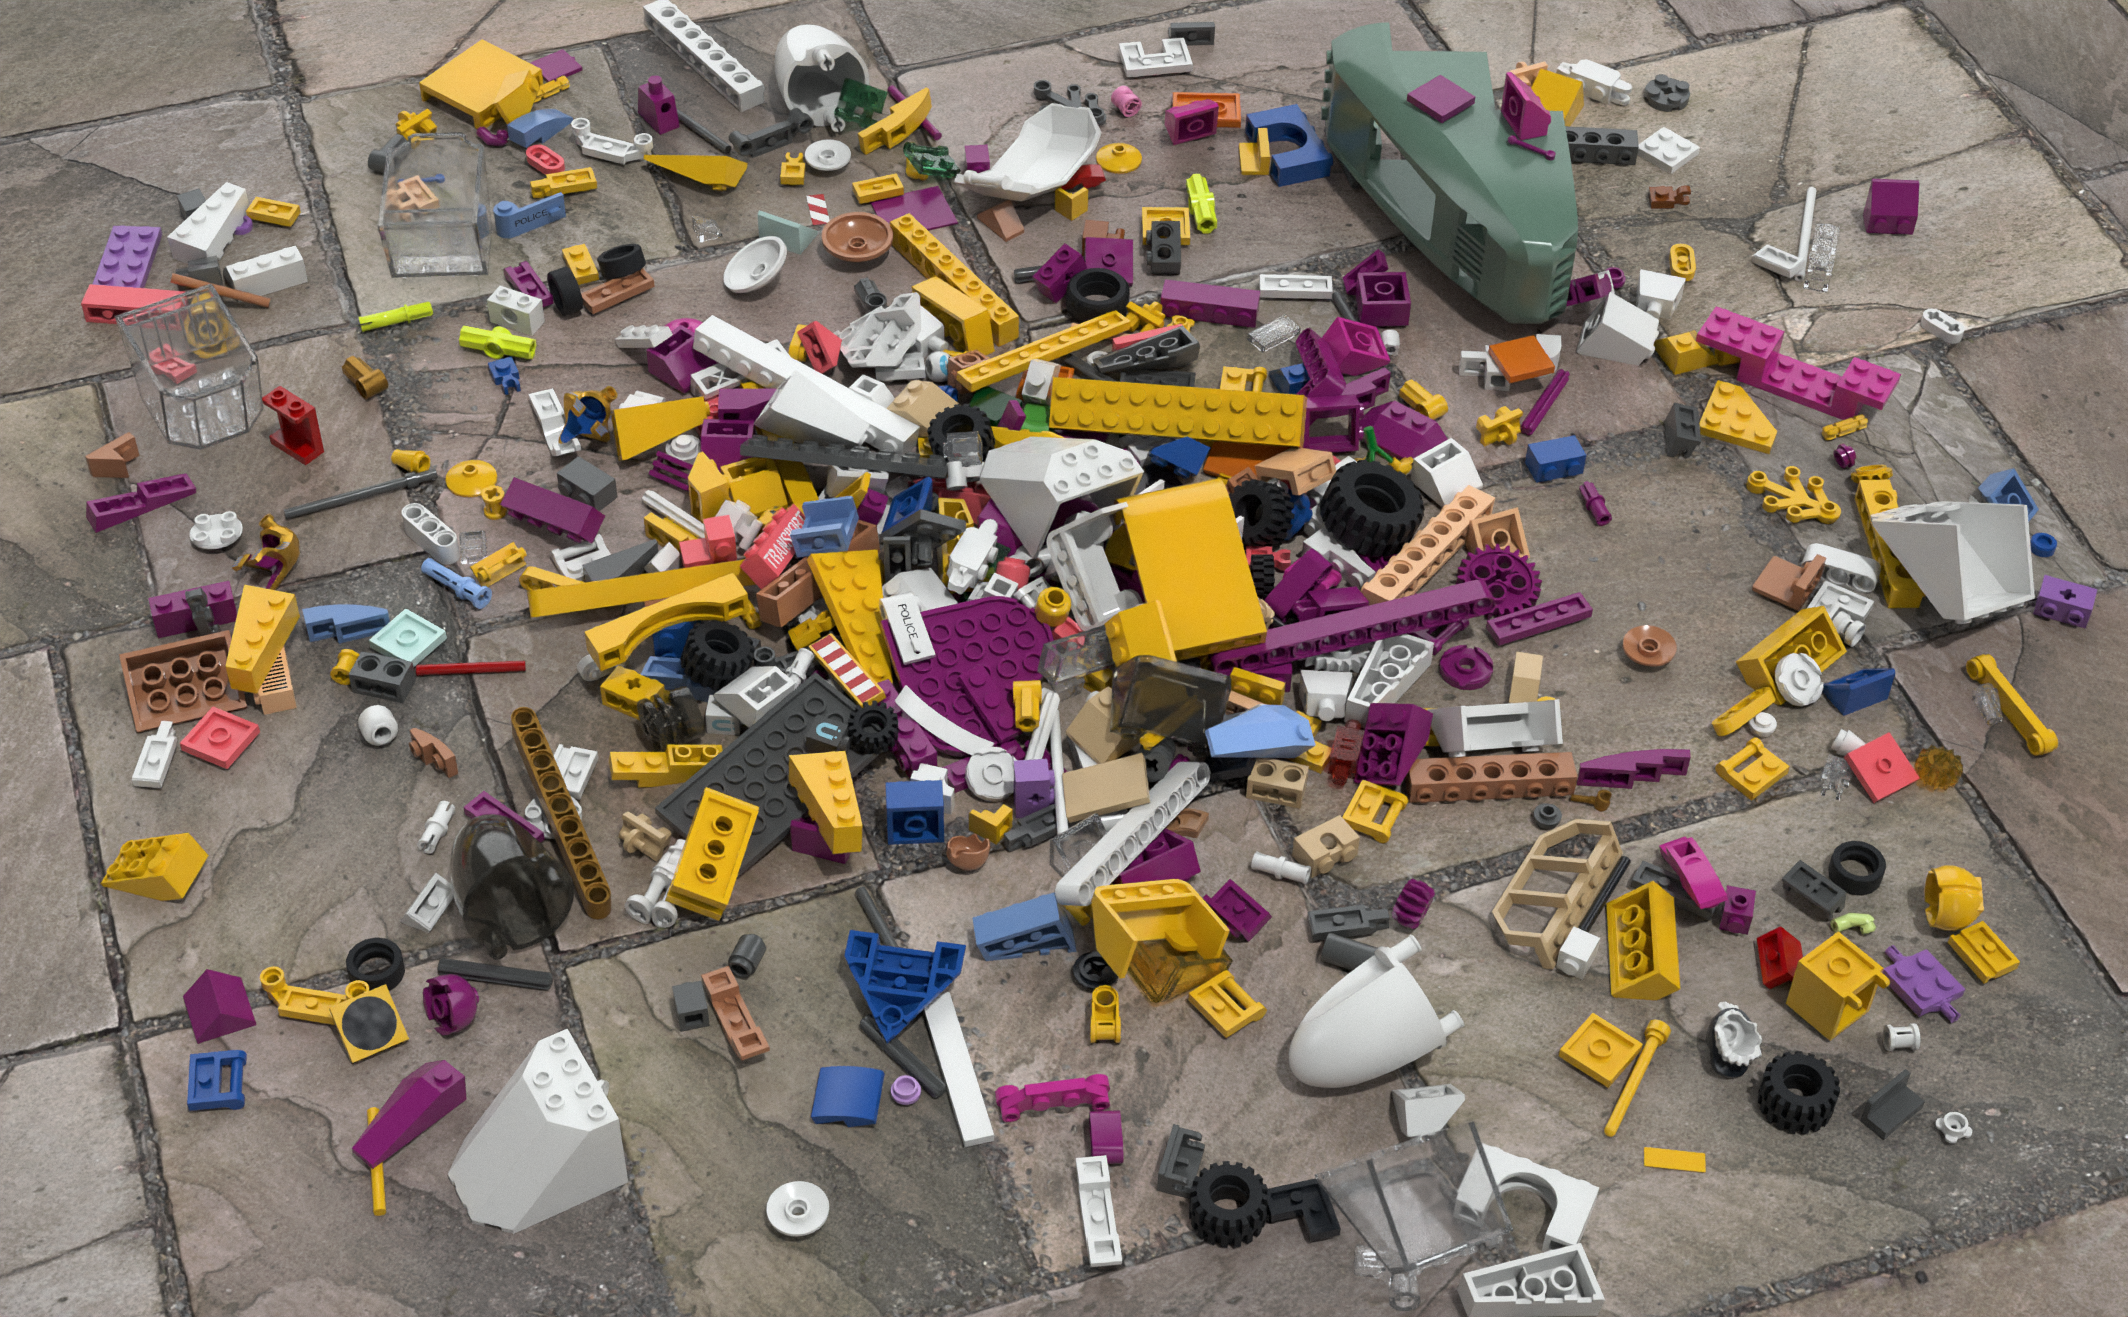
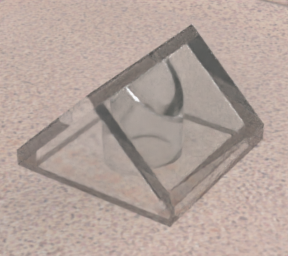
(1075, 843)

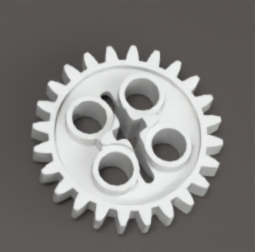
(1342, 660)

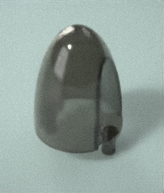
(507, 885)

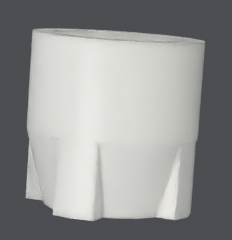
(1391, 341)

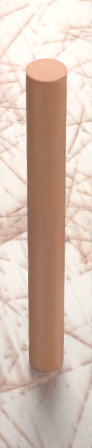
(221, 290)

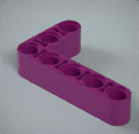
(1321, 368)

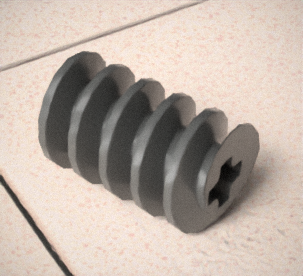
(1158, 759)

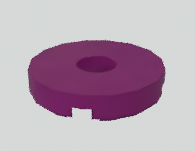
(1463, 678)

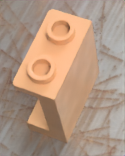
(1300, 466)

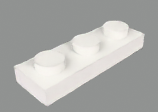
(1295, 286)
(643, 336)

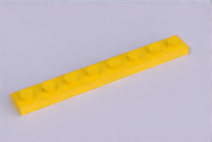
(1044, 349)

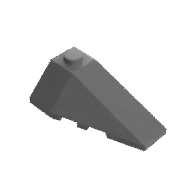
(1163, 351)

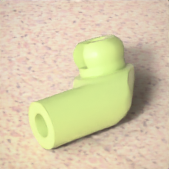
(1851, 920)

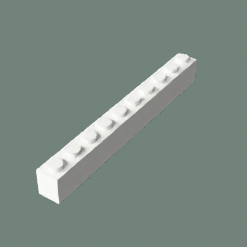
(771, 368)

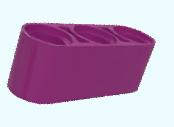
(1303, 577)

